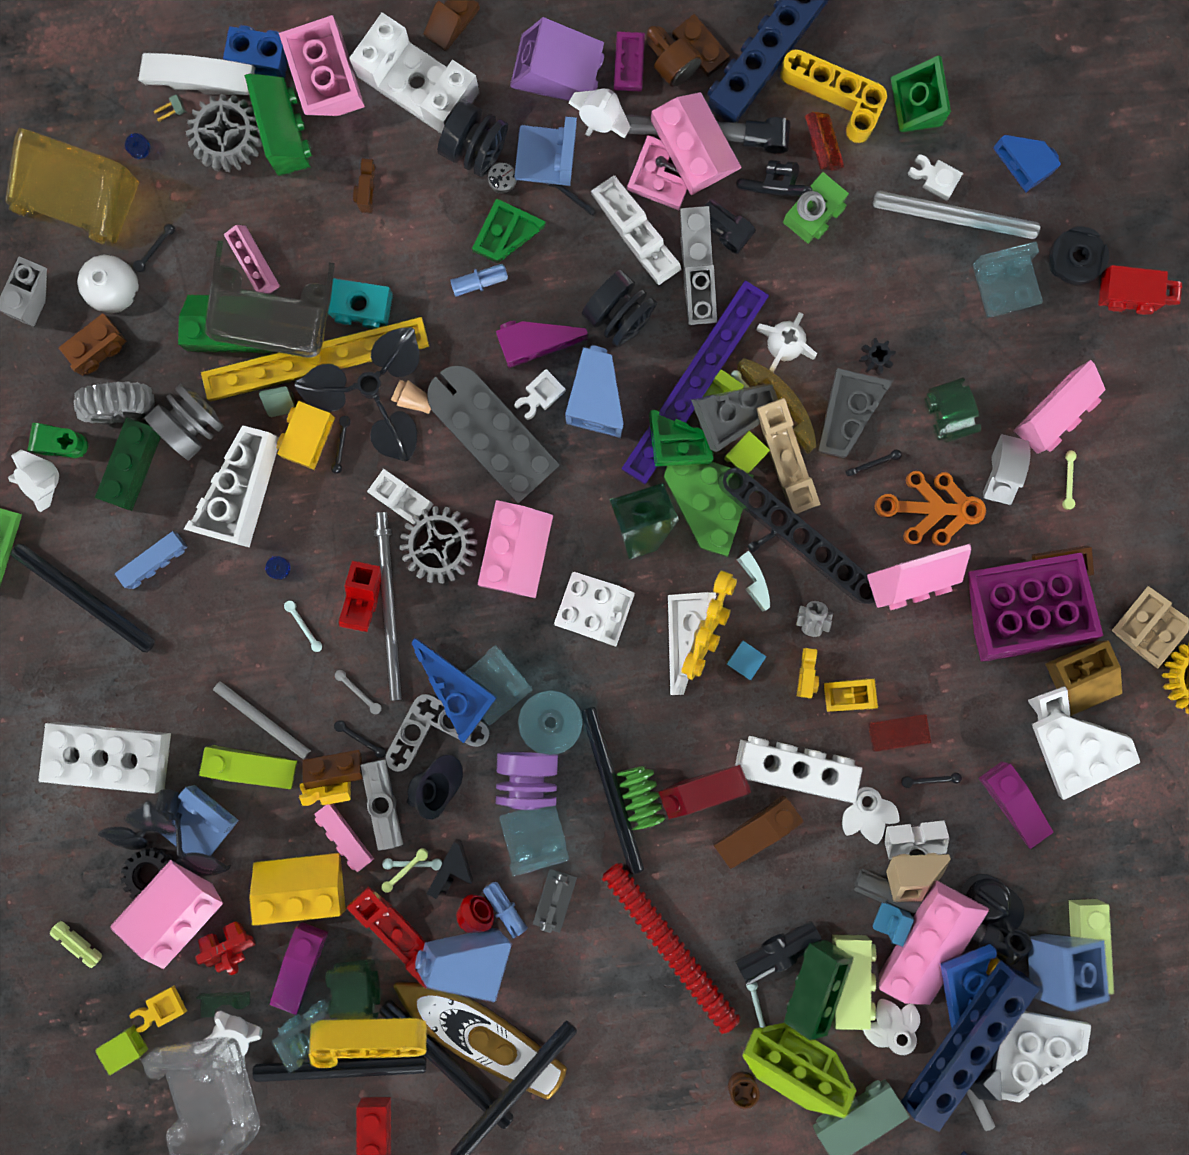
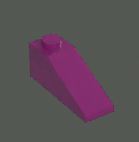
(531, 340)
(1016, 803)
(298, 967)

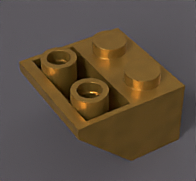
(1088, 675)

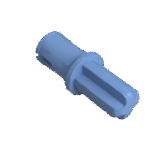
(479, 279)
(505, 909)

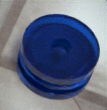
(137, 146)
(283, 571)

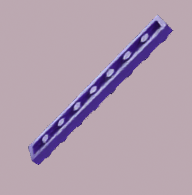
(700, 372)

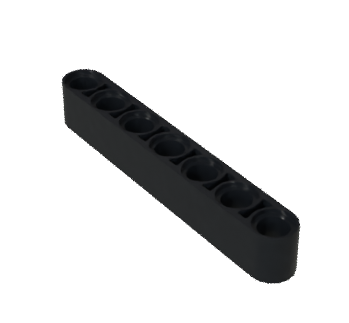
(785, 531)

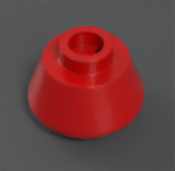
(475, 914)

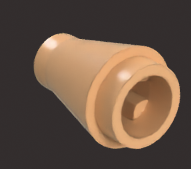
(411, 397)

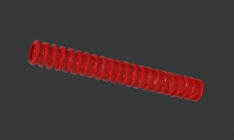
(671, 948)

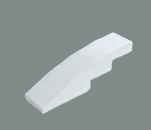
(195, 73)
(636, 230)

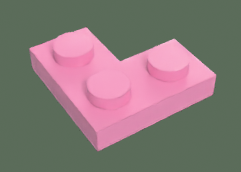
(653, 181)

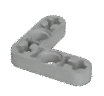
(425, 722)

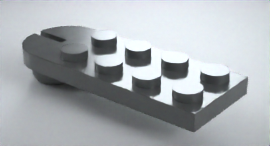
(490, 432)

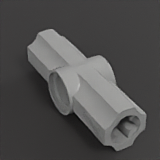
(386, 823)

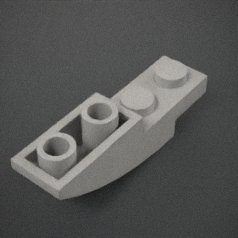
(698, 265)

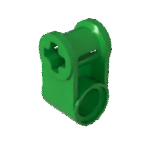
(54, 441)

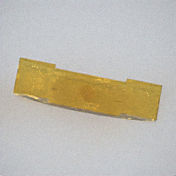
(759, 374)

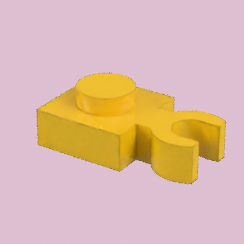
(808, 682)
(326, 794)
(161, 1008)

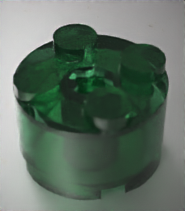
(953, 410)
(353, 990)

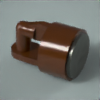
(676, 59)

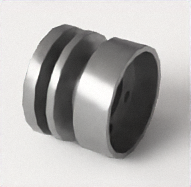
(184, 421)

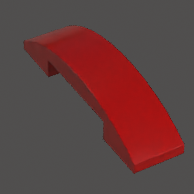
(390, 927)

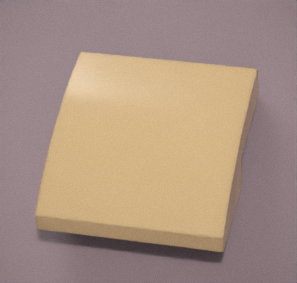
(1152, 627)

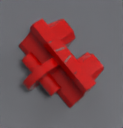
(228, 953)

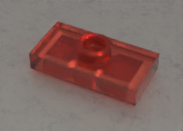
(824, 141)
(899, 732)

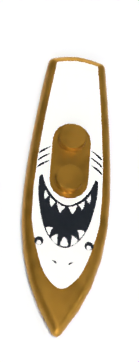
(478, 1035)

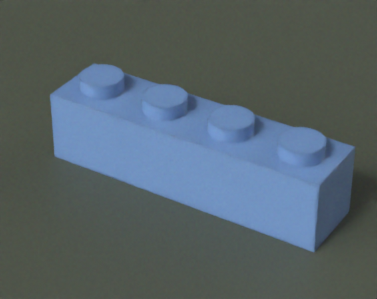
(150, 560)

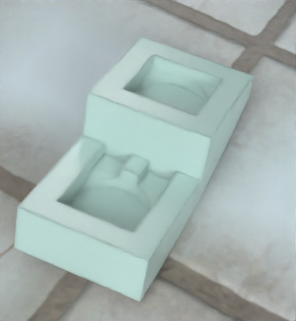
(758, 589)

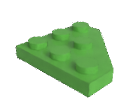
(704, 505)

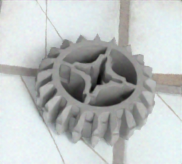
(203, 131)
(113, 402)
(425, 550)

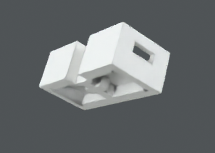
(928, 837)

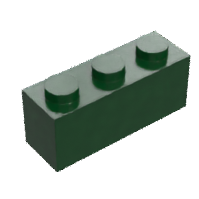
(128, 464)
(818, 989)

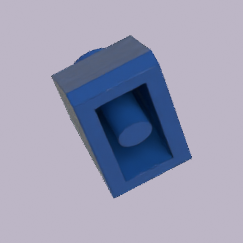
(1027, 159)

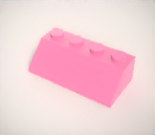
(937, 935)

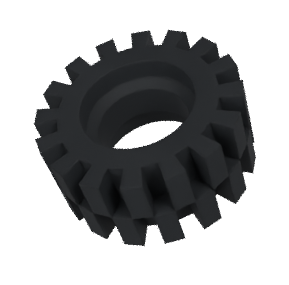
(134, 865)

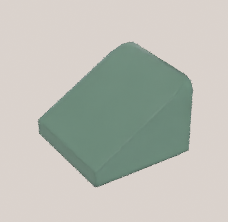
(277, 401)

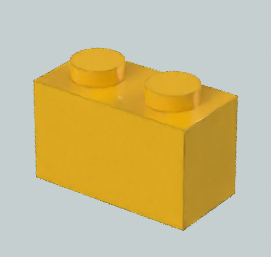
(305, 435)

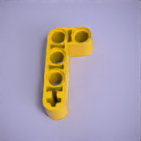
(831, 91)
(365, 1039)

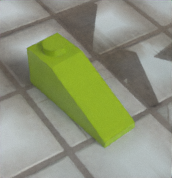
(247, 767)

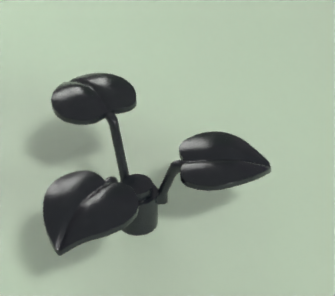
(394, 351)
(159, 819)

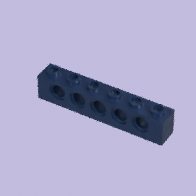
(732, 104)
(969, 1046)

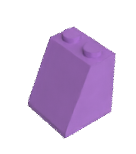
(556, 61)

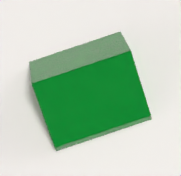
(921, 96)

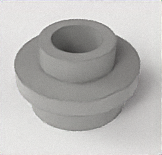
(817, 209)

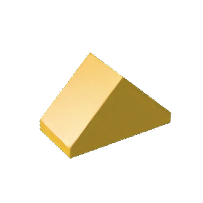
(851, 695)

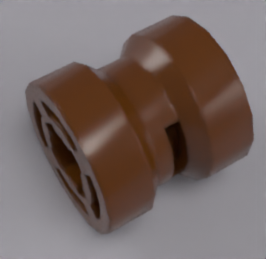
(742, 1095)

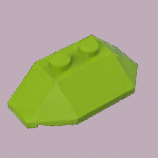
(800, 1069)

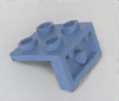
(546, 153)
(202, 822)

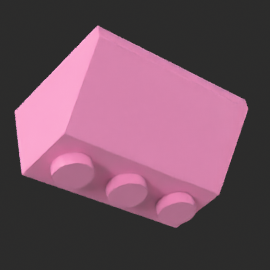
(321, 68)
(694, 141)
(1062, 408)
(515, 549)
(919, 578)
(167, 914)

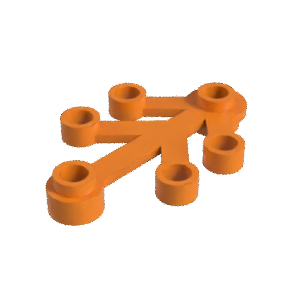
(935, 508)

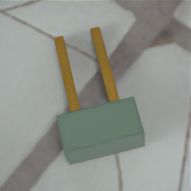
(177, 104)

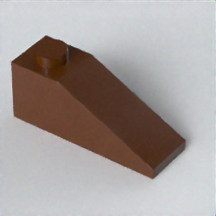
(759, 832)

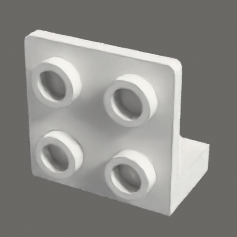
(594, 608)

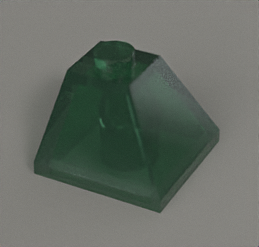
(644, 519)

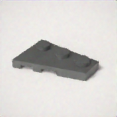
(849, 409)
(731, 413)

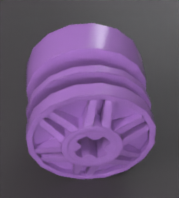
(526, 779)

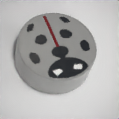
(502, 178)

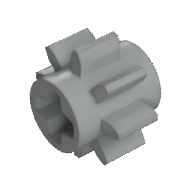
(814, 618)

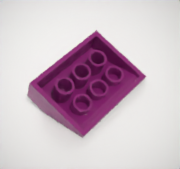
(1033, 607)

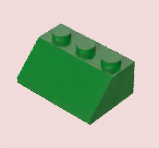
(279, 123)
(192, 329)

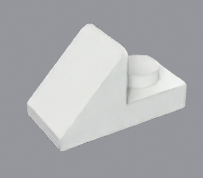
(1051, 703)

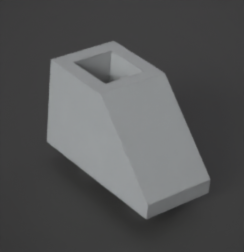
(24, 292)

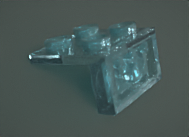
(1008, 280)
(500, 678)
(534, 839)
(292, 1045)

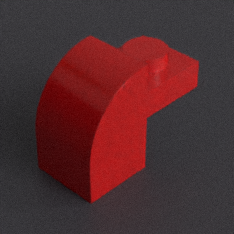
(362, 596)

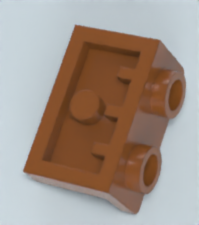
(93, 345)

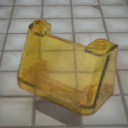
(69, 185)

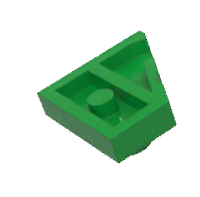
(505, 231)
(677, 442)

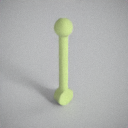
(1069, 503)
(421, 855)

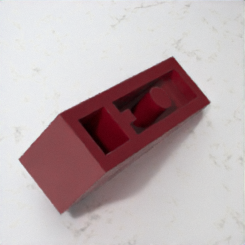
(704, 791)

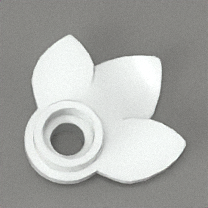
(870, 818)
(891, 1023)

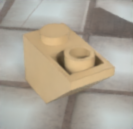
(914, 875)

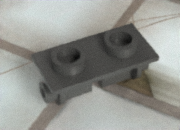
(554, 901)

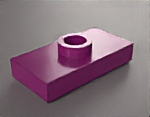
(629, 61)

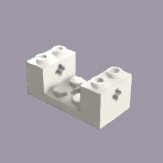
(390, 62)

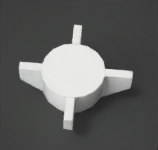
(601, 111)
(786, 341)
(35, 478)
(235, 1028)

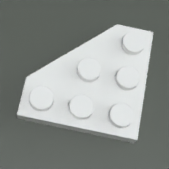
(1082, 752)
(1038, 1052)

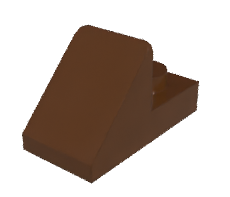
(449, 21)

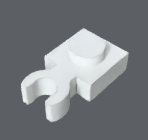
(939, 178)
(542, 392)

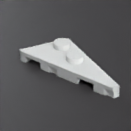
(686, 617)

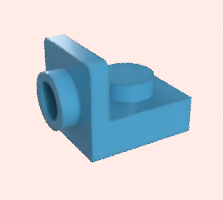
(893, 922)

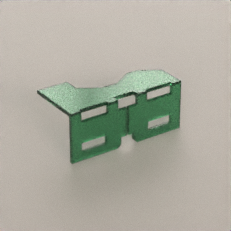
(210, 1002)

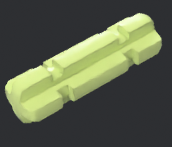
(76, 944)

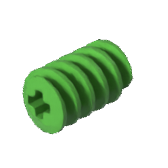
(641, 797)

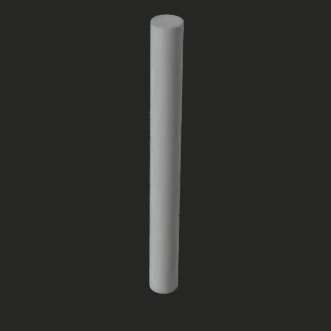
(260, 719)

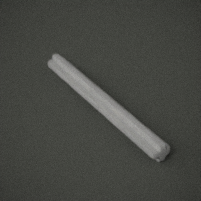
(956, 214)

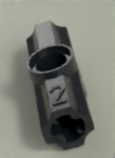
(777, 953)

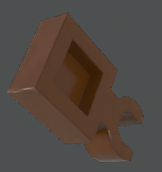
(364, 192)

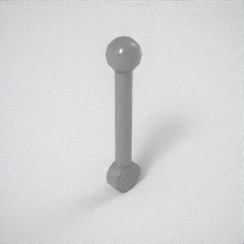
(375, 708)

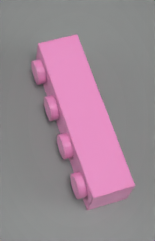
(251, 259)
(344, 837)

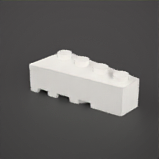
(237, 489)

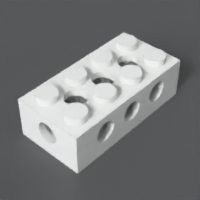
(61, 766)
(840, 784)

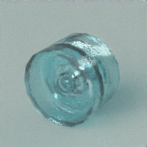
(547, 739)

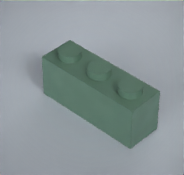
(868, 1119)

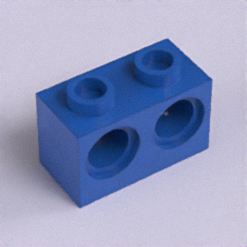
(255, 55)

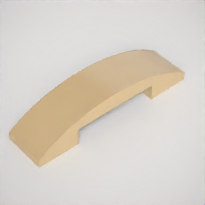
(786, 456)

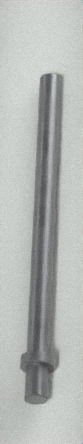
(388, 605)

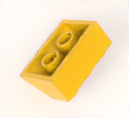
(297, 889)

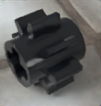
(873, 363)

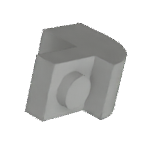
(1009, 469)

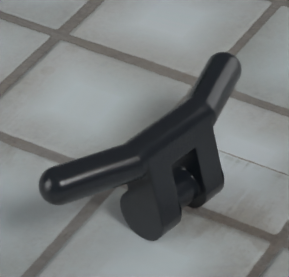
(772, 185)

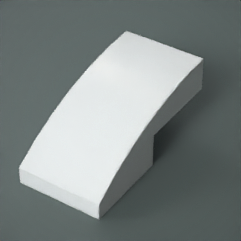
(399, 496)

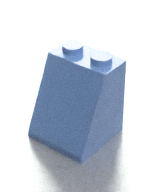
(594, 394)
(465, 963)
(1068, 970)

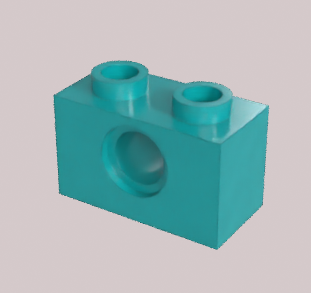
(347, 293)

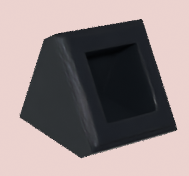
(988, 1085)

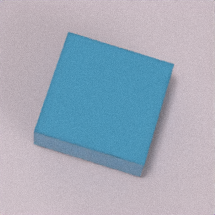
(746, 660)

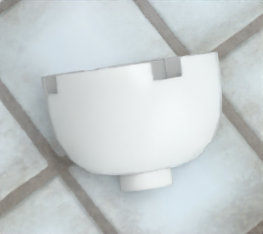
(107, 283)

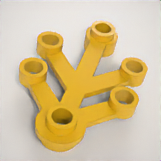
(716, 615)

